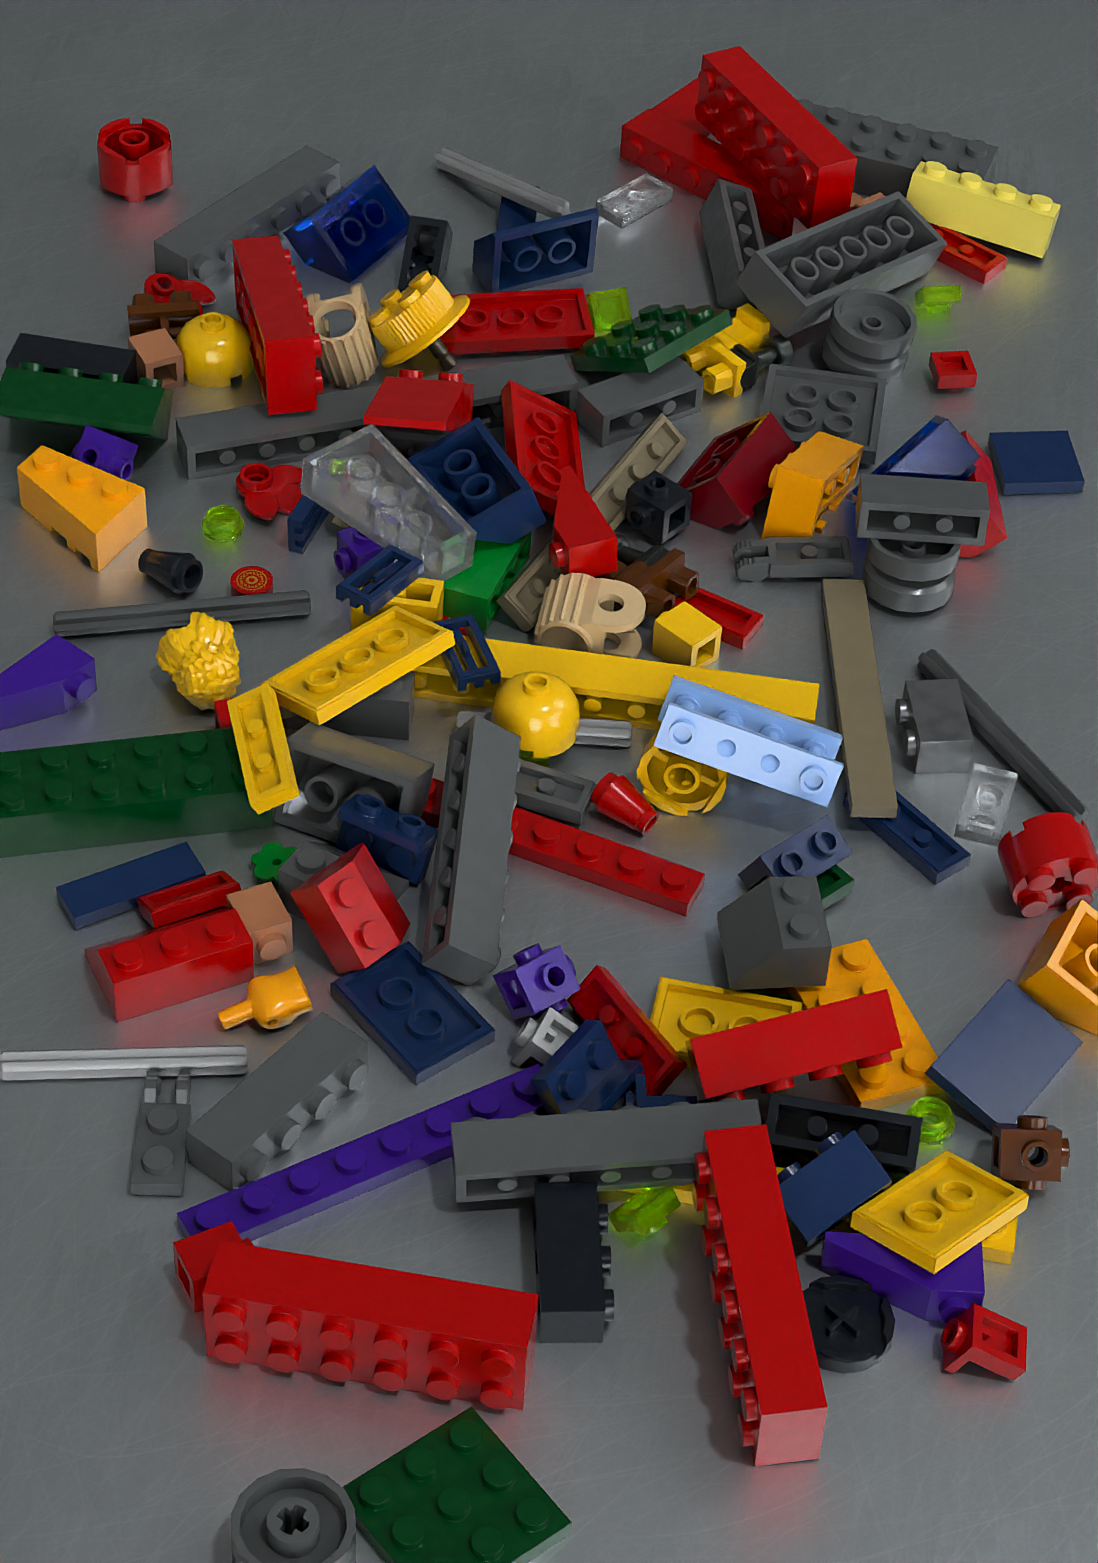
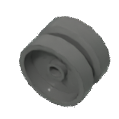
(869, 334)
(910, 573)
(293, 1520)

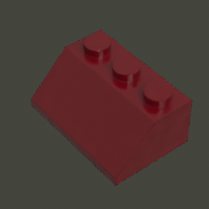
(735, 472)

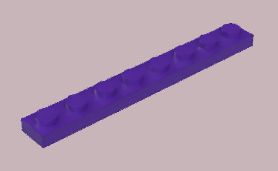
(359, 1164)

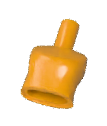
(271, 1001)

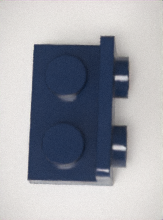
(394, 839)
(803, 854)
(585, 1073)

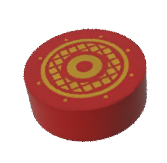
(251, 581)

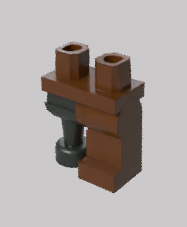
(655, 574)

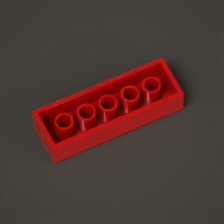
(774, 137)
(278, 325)
(760, 1297)
(370, 1325)

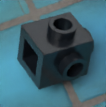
(658, 506)

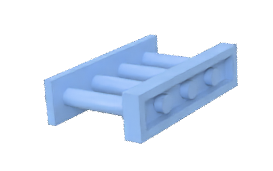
(749, 741)

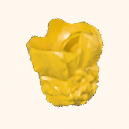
(201, 660)

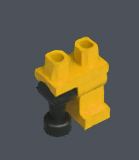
(738, 353)

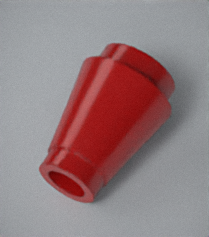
(624, 803)

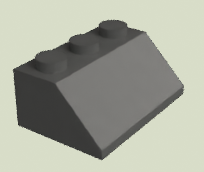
(336, 767)

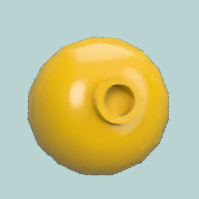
(214, 350)
(539, 711)
(679, 783)

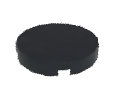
(848, 1323)

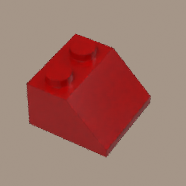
(352, 911)

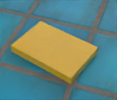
(695, 1010)
(939, 1211)

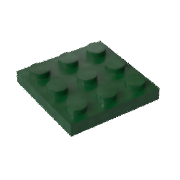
(650, 339)
(456, 1501)

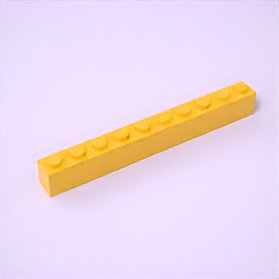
(612, 685)

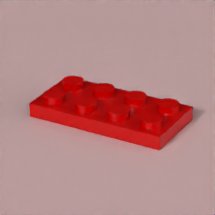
(521, 322)
(540, 441)

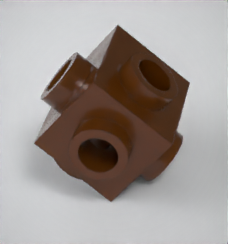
(1011, 1149)

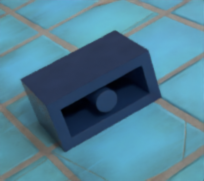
(830, 1185)

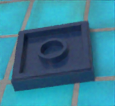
(1035, 462)

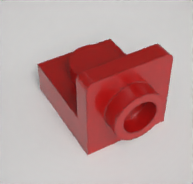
(986, 1341)

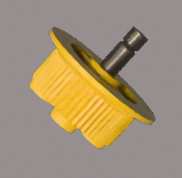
(417, 320)

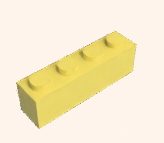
(983, 208)

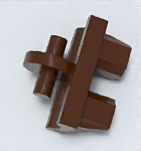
(148, 316)

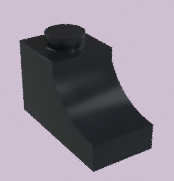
(425, 249)

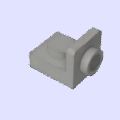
(542, 1036)

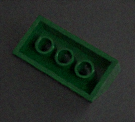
(82, 401)

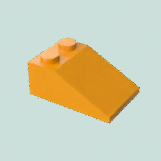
(1065, 968)

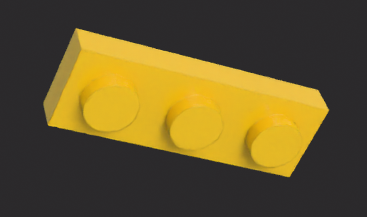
(263, 748)

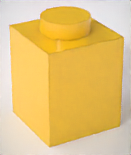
(686, 637)

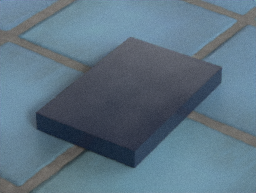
(412, 1013)
(1004, 1057)

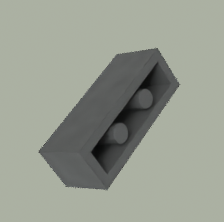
(630, 401)
(922, 509)

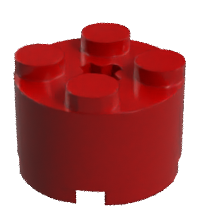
(135, 158)
(1049, 863)

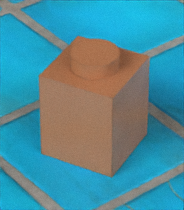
(158, 358)
(264, 920)

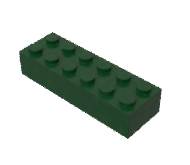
(123, 792)

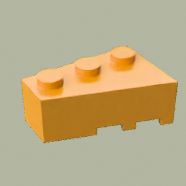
(810, 484)
(82, 503)

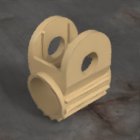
(353, 355)
(581, 616)

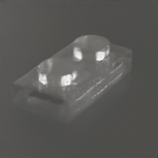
(634, 200)
(986, 805)

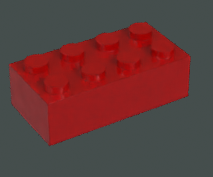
(795, 1044)

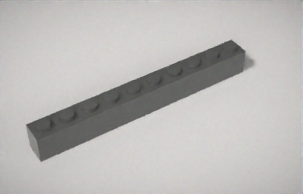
(245, 435)

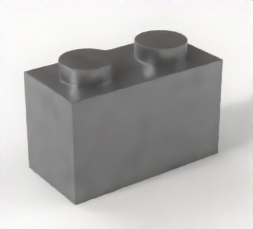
(935, 726)

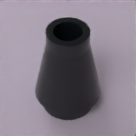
(172, 569)

